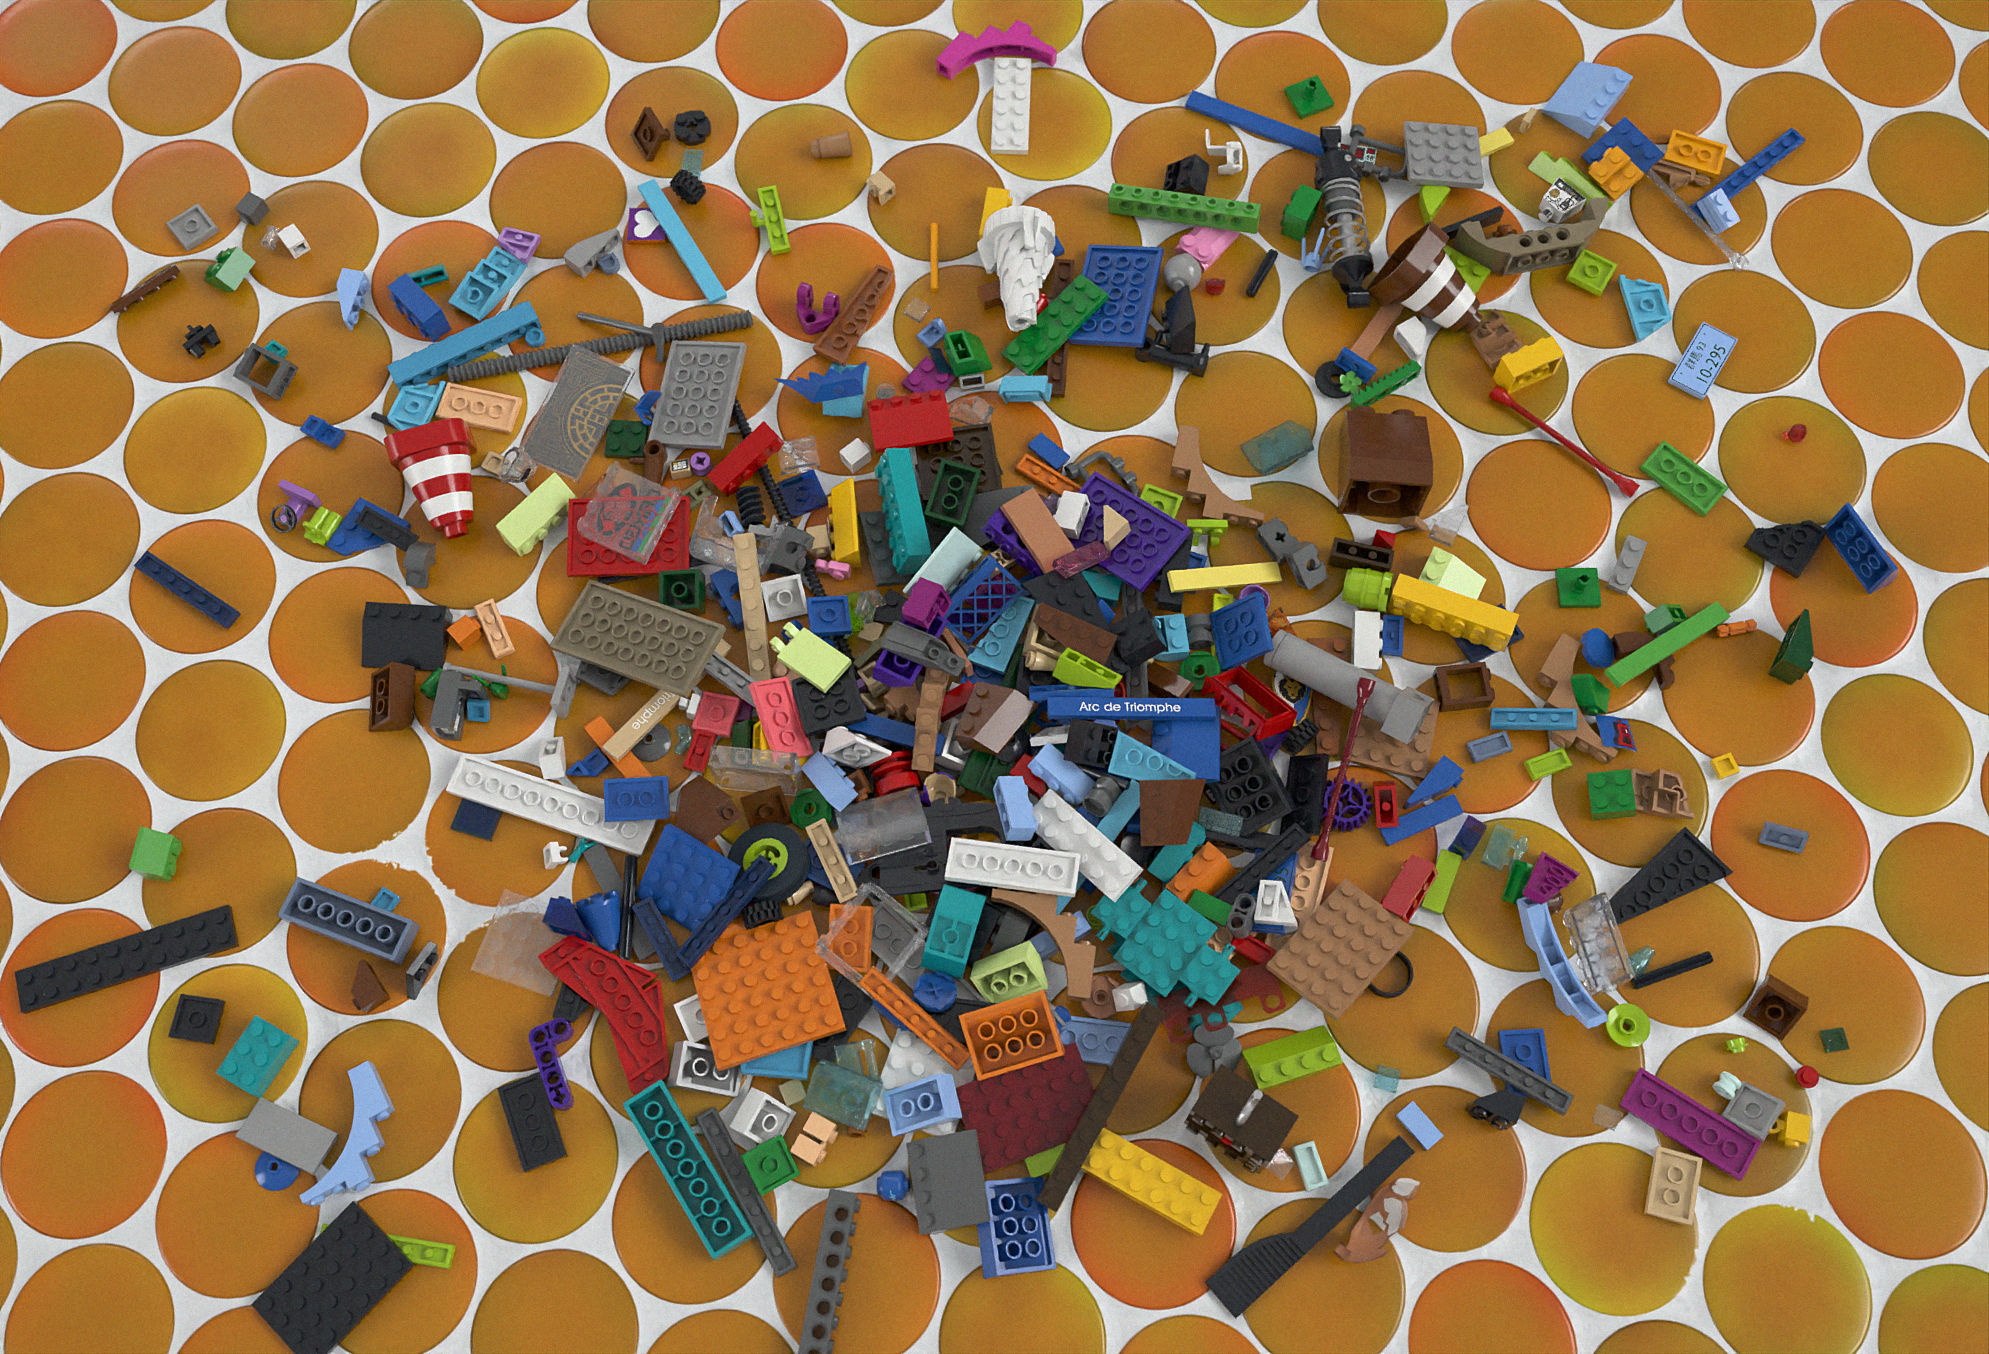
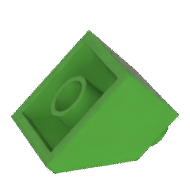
(155, 855)

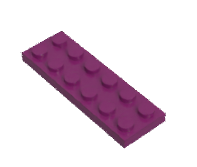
(1690, 1124)

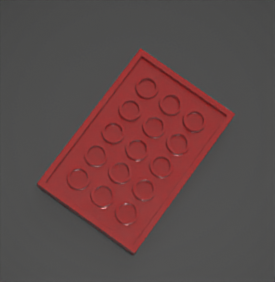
(594, 560)

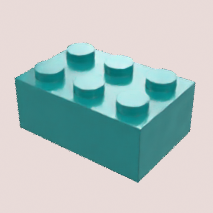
(257, 1057)

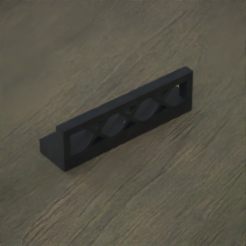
(1247, 844)

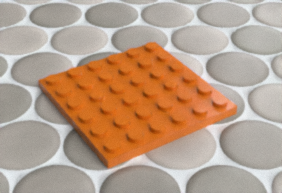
(766, 991)

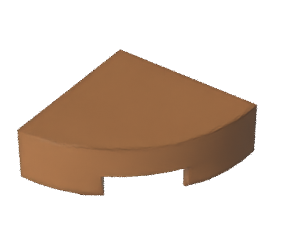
(1414, 522)

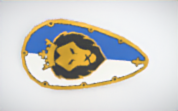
(1293, 693)

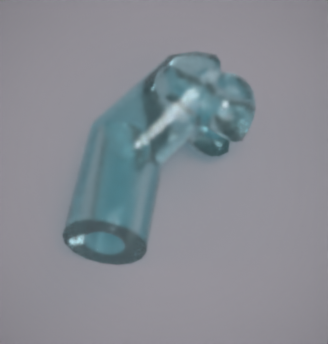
(685, 738)

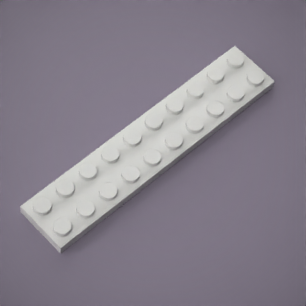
(546, 804)

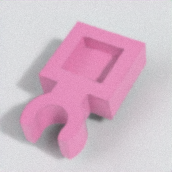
(836, 569)

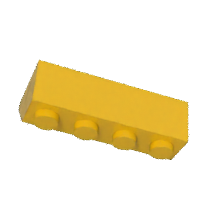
(845, 524)

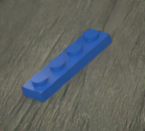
(1040, 693)

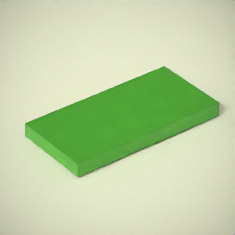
(1683, 478)

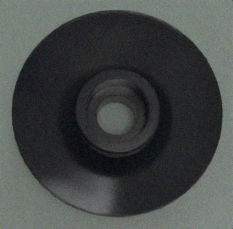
(1014, 751)

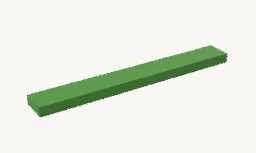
(1666, 644)

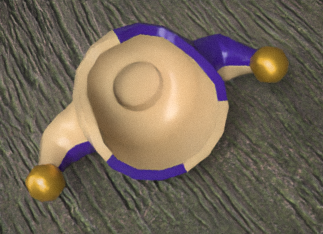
(939, 786)

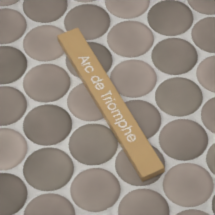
(649, 716)

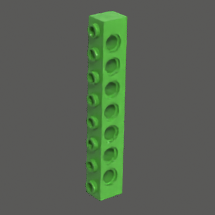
(1184, 208)

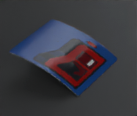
(1615, 732)

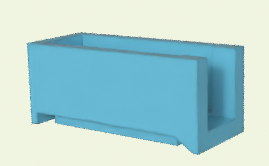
(1025, 389)

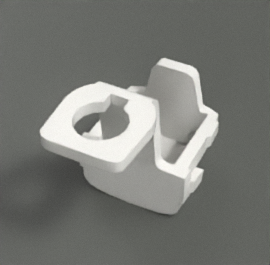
(1232, 151)

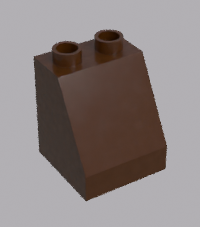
(1384, 463)

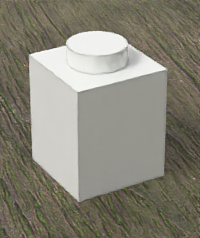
(294, 241)
(855, 455)
(1129, 996)

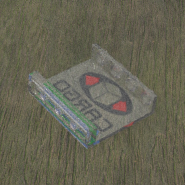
(628, 513)

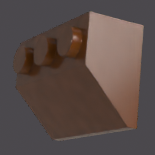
(392, 698)

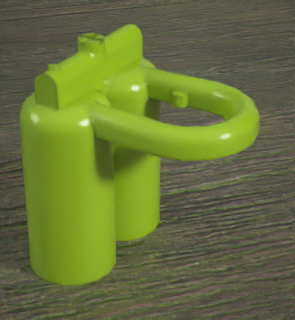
(322, 526)

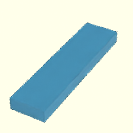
(1533, 718)

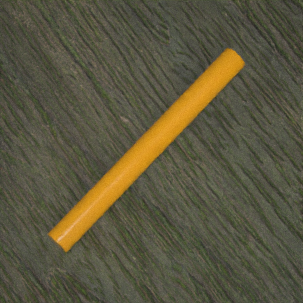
(934, 257)

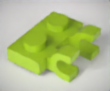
(1210, 527)

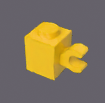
(1792, 1129)

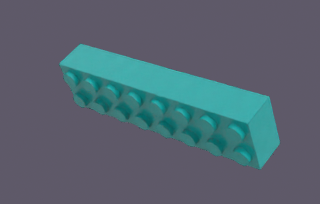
(689, 1170)

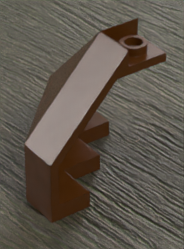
(704, 810)

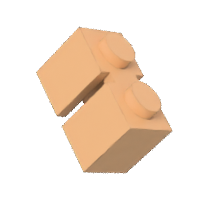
(810, 1150)

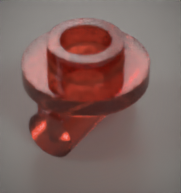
(1214, 286)
(1796, 433)

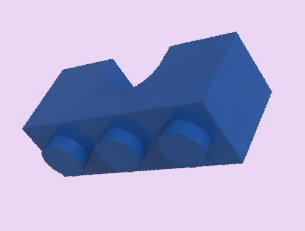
(726, 584)

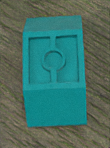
(952, 931)

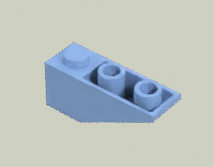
(351, 290)

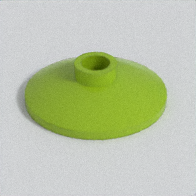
(1636, 1020)

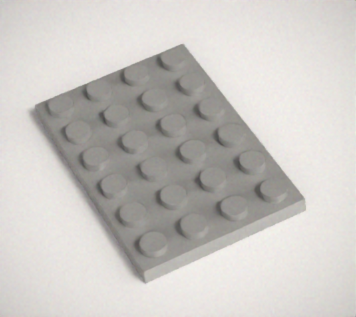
(698, 394)

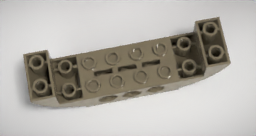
(1533, 248)

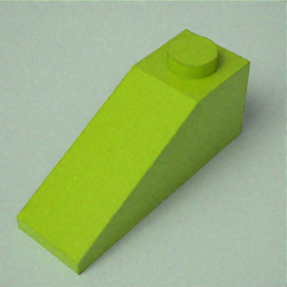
(1081, 671)

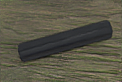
(1261, 273)

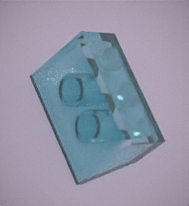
(1278, 447)
(842, 1094)

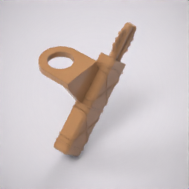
(1679, 175)

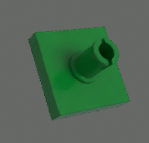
(1309, 97)
(1578, 588)

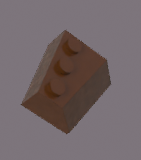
(992, 717)
(1168, 810)

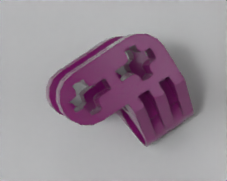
(805, 314)

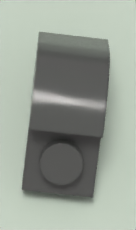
(417, 563)

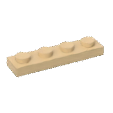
(832, 860)

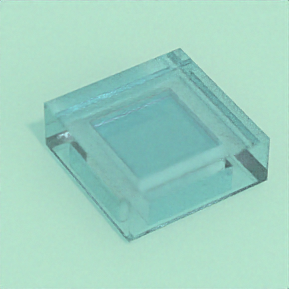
(1387, 1078)

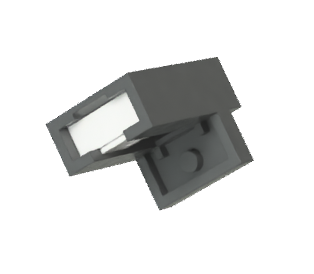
(451, 703)

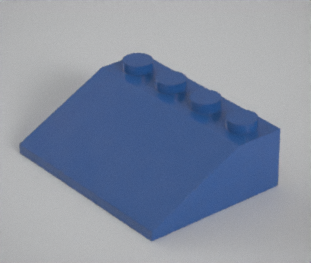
(1860, 550)
(1191, 744)
(1019, 1230)

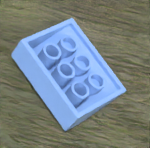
(1587, 97)

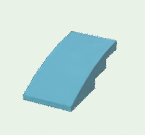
(488, 283)

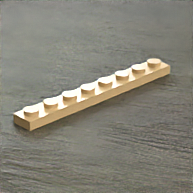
(752, 606)

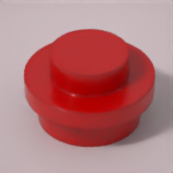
(1807, 1077)

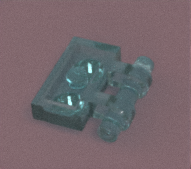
(1499, 846)

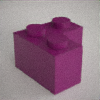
(925, 602)

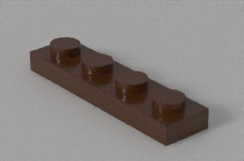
(138, 293)

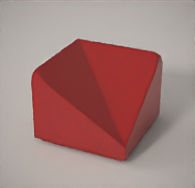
(1384, 539)

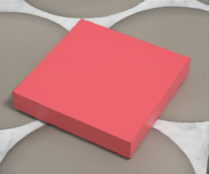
(717, 713)

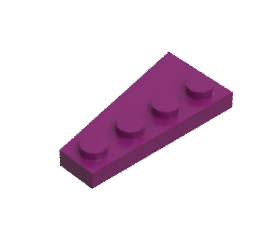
(1548, 879)

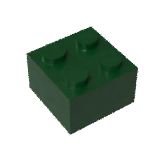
(683, 590)

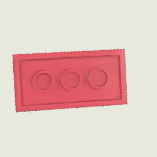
(780, 716)

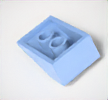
(922, 1104)

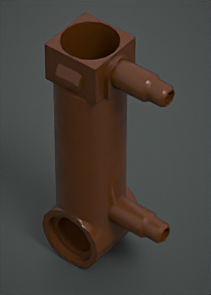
(652, 463)

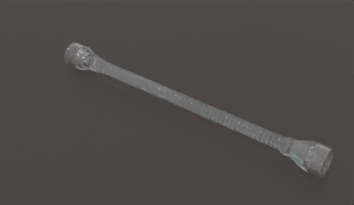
(1737, 260)

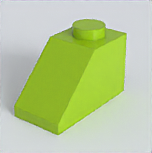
(1431, 200)

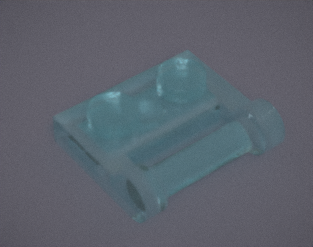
(849, 1056)

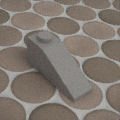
(584, 255)

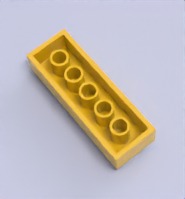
(1452, 613)
(1151, 1182)

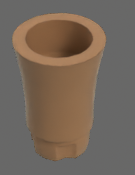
(832, 146)

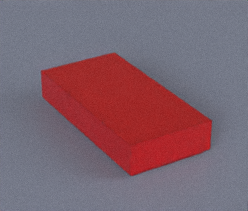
(1253, 949)

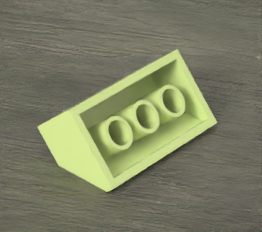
(536, 515)

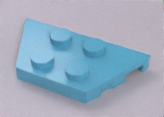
(1645, 306)
(415, 405)

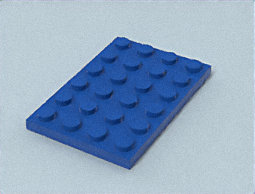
(1130, 281)

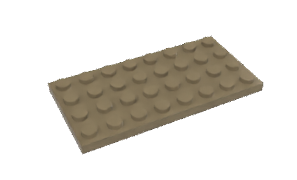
(638, 638)

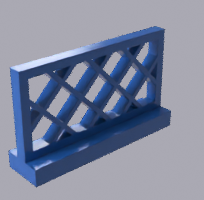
(968, 585)

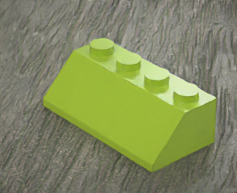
(1291, 1058)

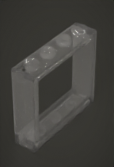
(755, 769)
(849, 909)

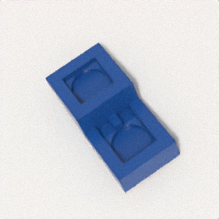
(322, 432)

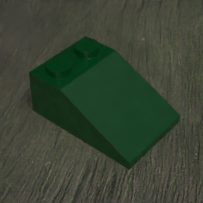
(1795, 651)

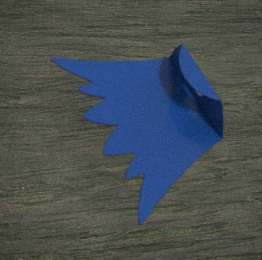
(829, 387)

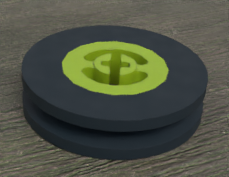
(791, 865)

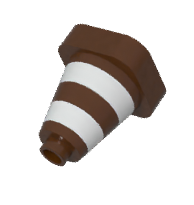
(1427, 281)

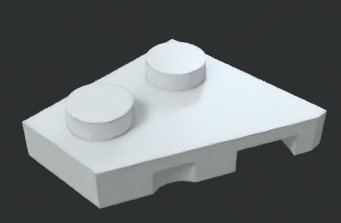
(1273, 905)

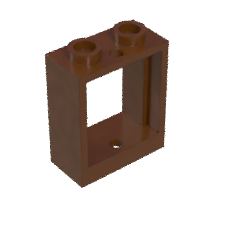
(1443, 692)

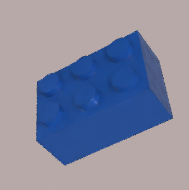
(419, 308)

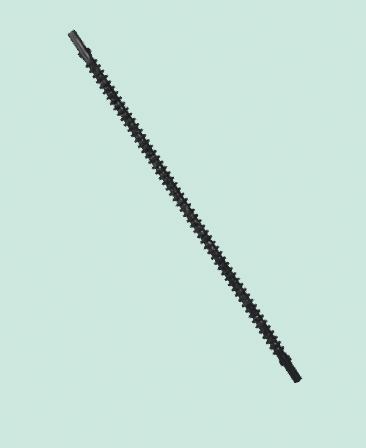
(780, 508)

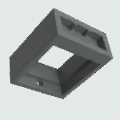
(279, 381)

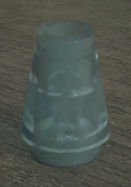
(1641, 959)

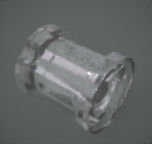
(270, 238)

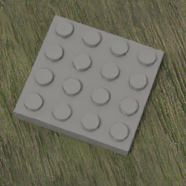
(1443, 155)

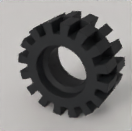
(688, 187)
(1300, 736)
(762, 914)

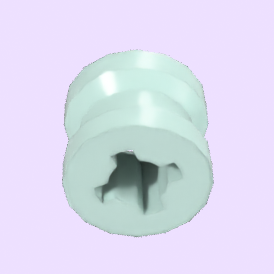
(1727, 1085)

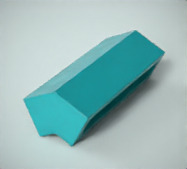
(427, 272)

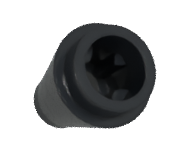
(824, 897)

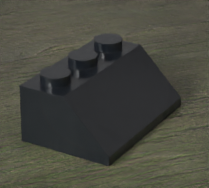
(1179, 322)

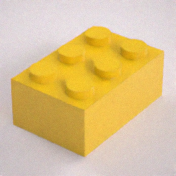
(1528, 364)

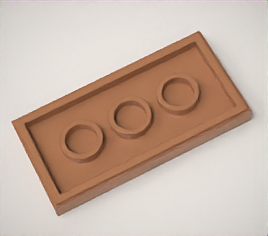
(1037, 529)

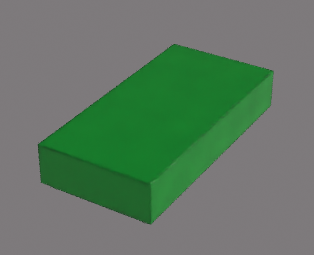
(1517, 881)
(1210, 907)

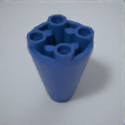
(602, 918)

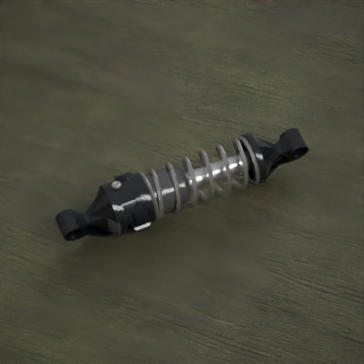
(1339, 182)

